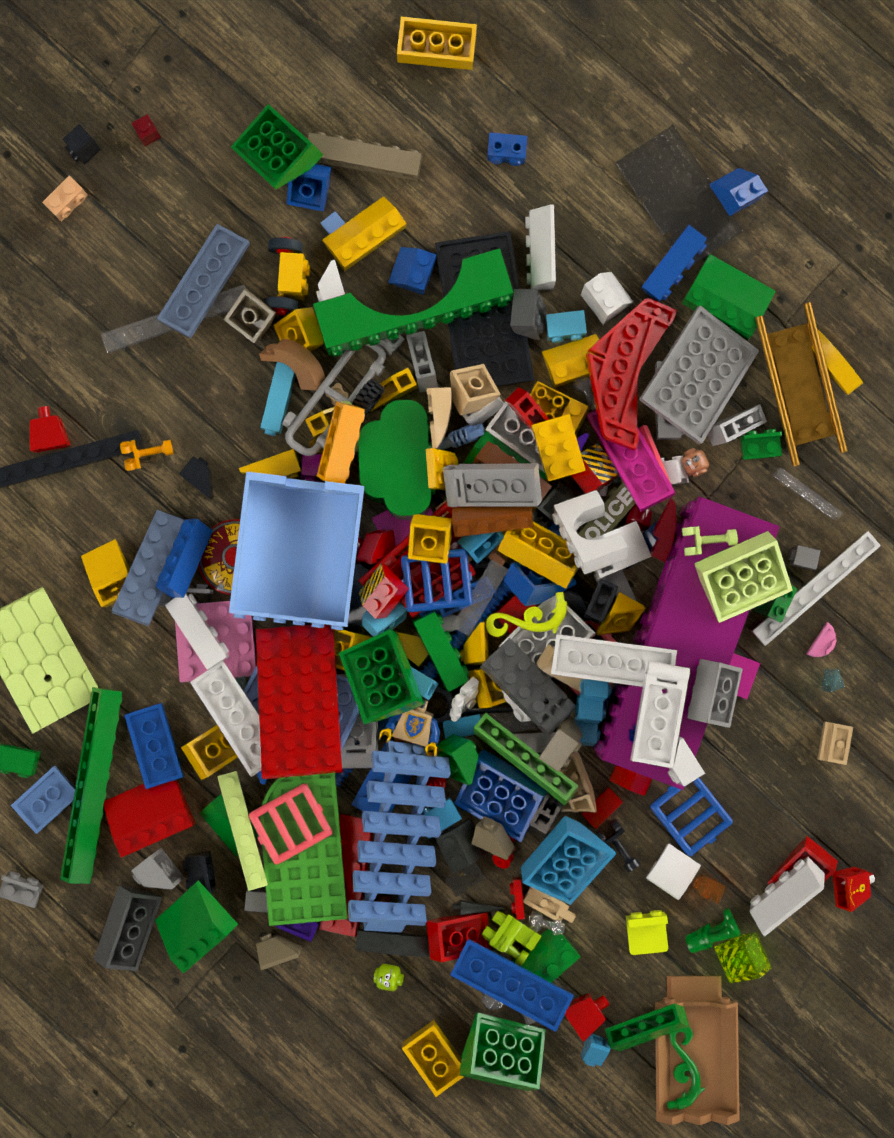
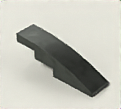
(393, 943)

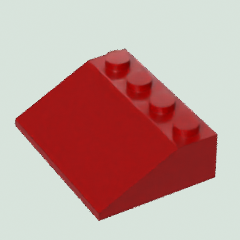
(147, 816)

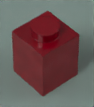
(146, 130)

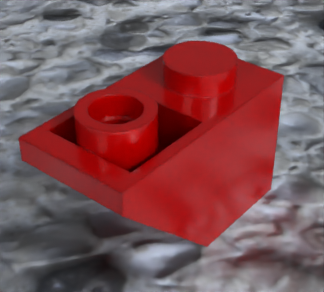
(376, 545)

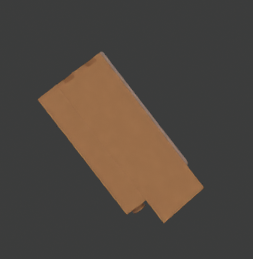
(711, 1048)

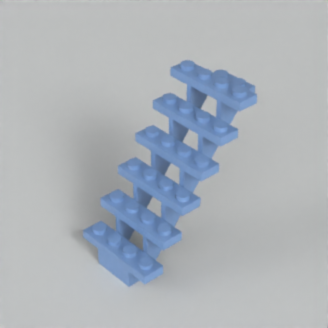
(408, 760)

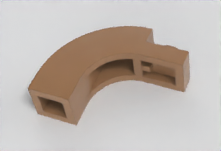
(299, 359)

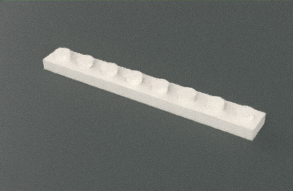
(819, 586)

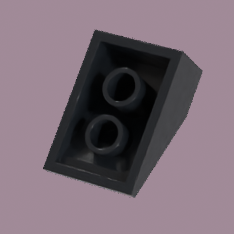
(356, 609)

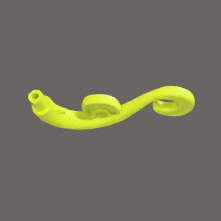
(559, 614)

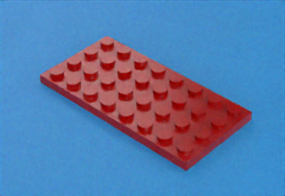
(298, 701)

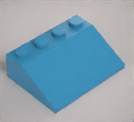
(566, 861)

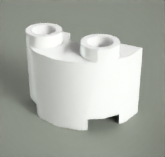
(675, 470)

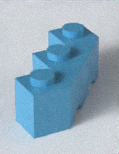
(590, 709)

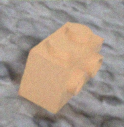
(65, 198)

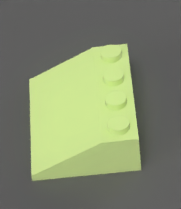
(744, 576)

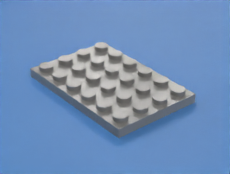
(699, 375)

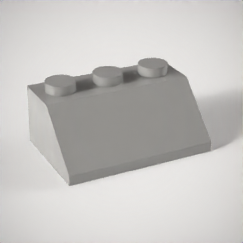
(714, 693)
(157, 872)

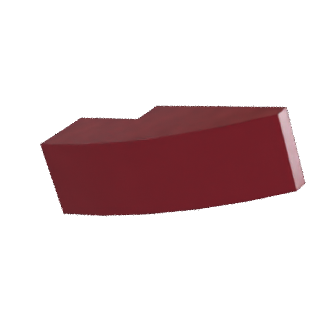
(665, 532)

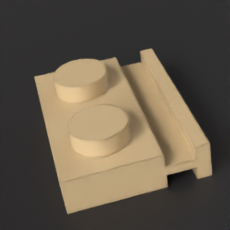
(835, 743)

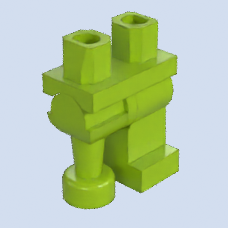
(507, 933)

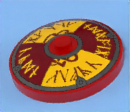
(219, 556)

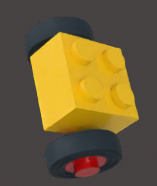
(292, 275)

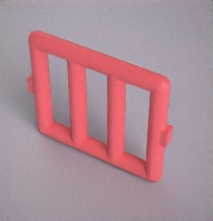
(310, 839)

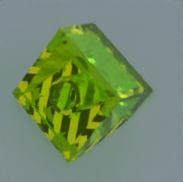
(743, 958)

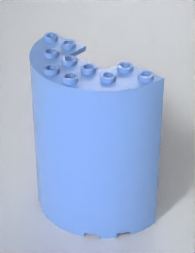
(296, 550)

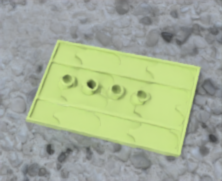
(36, 646)

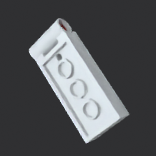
(660, 714)

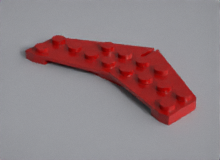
(617, 372)

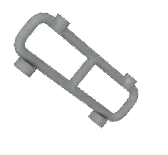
(293, 421)

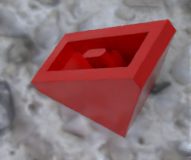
(630, 780)

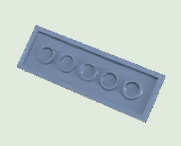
(203, 281)
(138, 594)

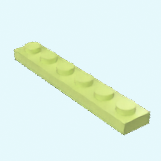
(242, 830)

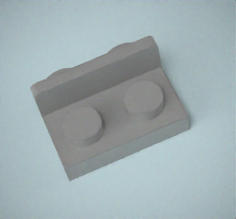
(20, 889)

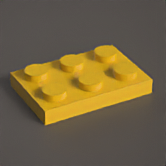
(558, 447)
(436, 460)

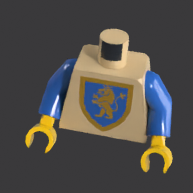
(416, 727)

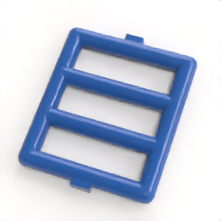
(449, 602)
(679, 836)

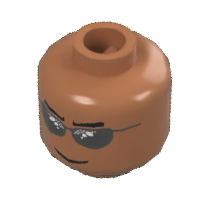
(695, 462)

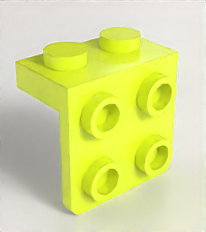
(647, 932)

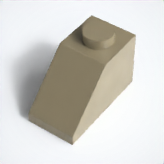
(493, 838)

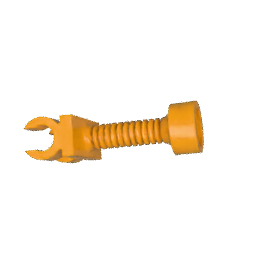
(133, 463)

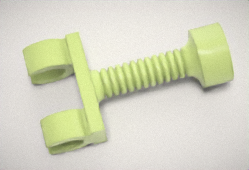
(730, 537)

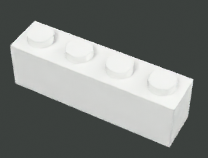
(197, 631)

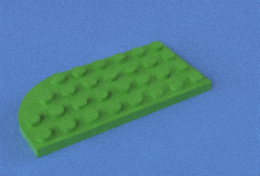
(313, 881)

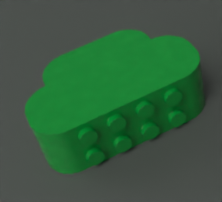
(395, 459)

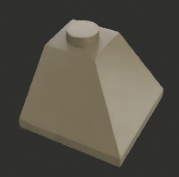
(276, 950)

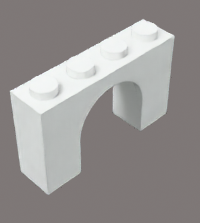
(588, 554)

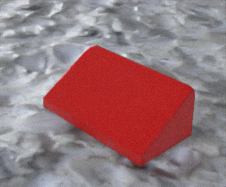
(605, 806)

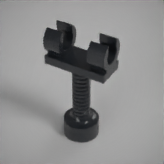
(630, 863)

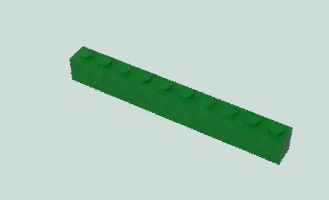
(91, 785)

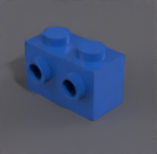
(507, 149)

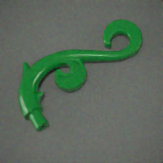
(688, 1065)

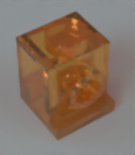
(709, 888)

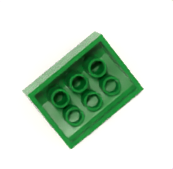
(276, 148)
(729, 296)
(381, 677)
(193, 926)
(504, 1053)

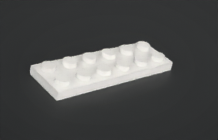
(606, 660)
(232, 714)

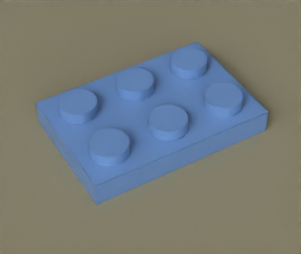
(45, 800)

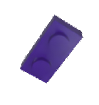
(302, 930)

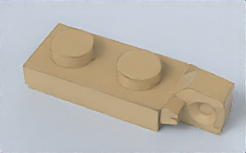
(548, 905)

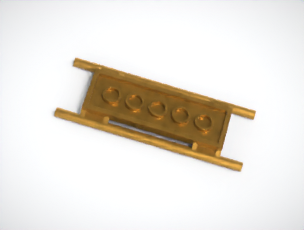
(798, 384)

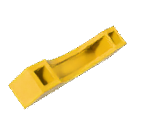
(395, 387)

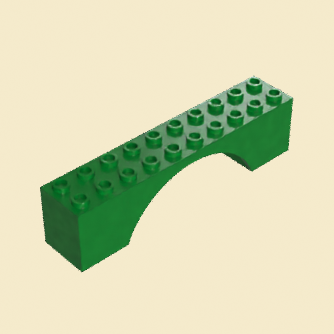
(350, 324)

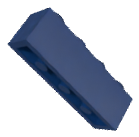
(673, 264)
(184, 558)

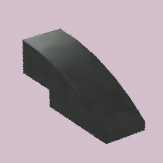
(544, 512)

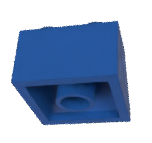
(310, 188)
(738, 190)
(413, 269)

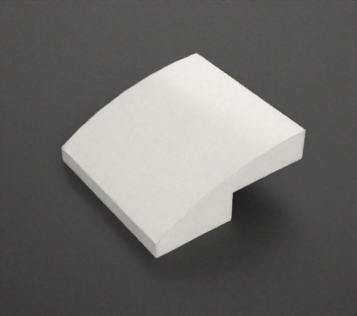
(673, 871)

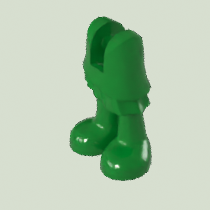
(705, 936)

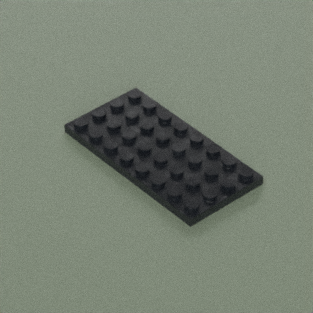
(488, 335)

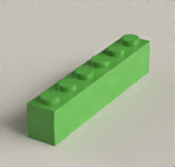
(525, 759)

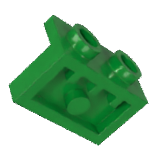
(761, 445)
(777, 607)

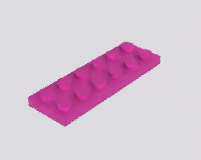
(637, 469)

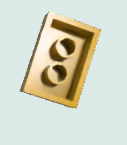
(433, 1057)

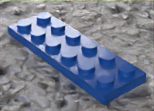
(512, 985)

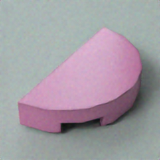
(824, 642)

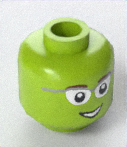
(388, 977)

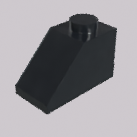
(199, 476)

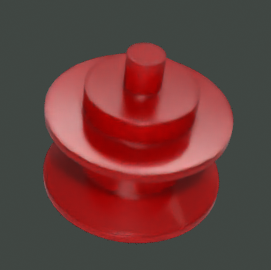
(436, 781)
(502, 863)

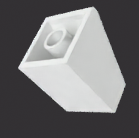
(605, 296)

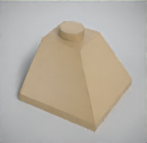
(472, 389)

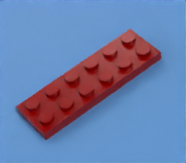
(351, 833)

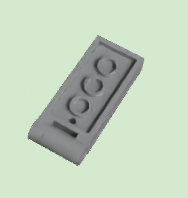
(492, 485)
(360, 755)

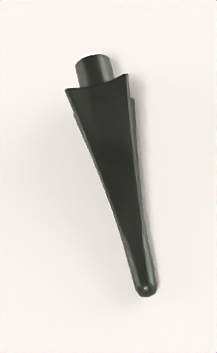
(468, 907)

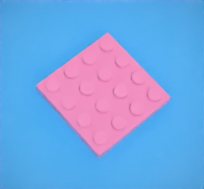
(234, 632)

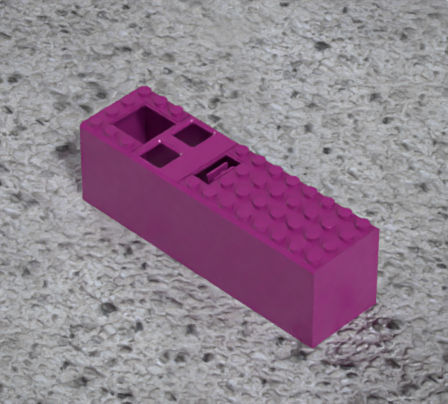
(684, 622)

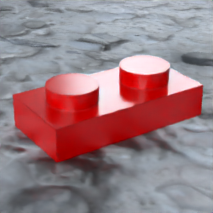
(516, 890)

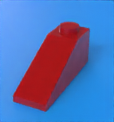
(526, 408)

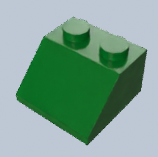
(461, 757)

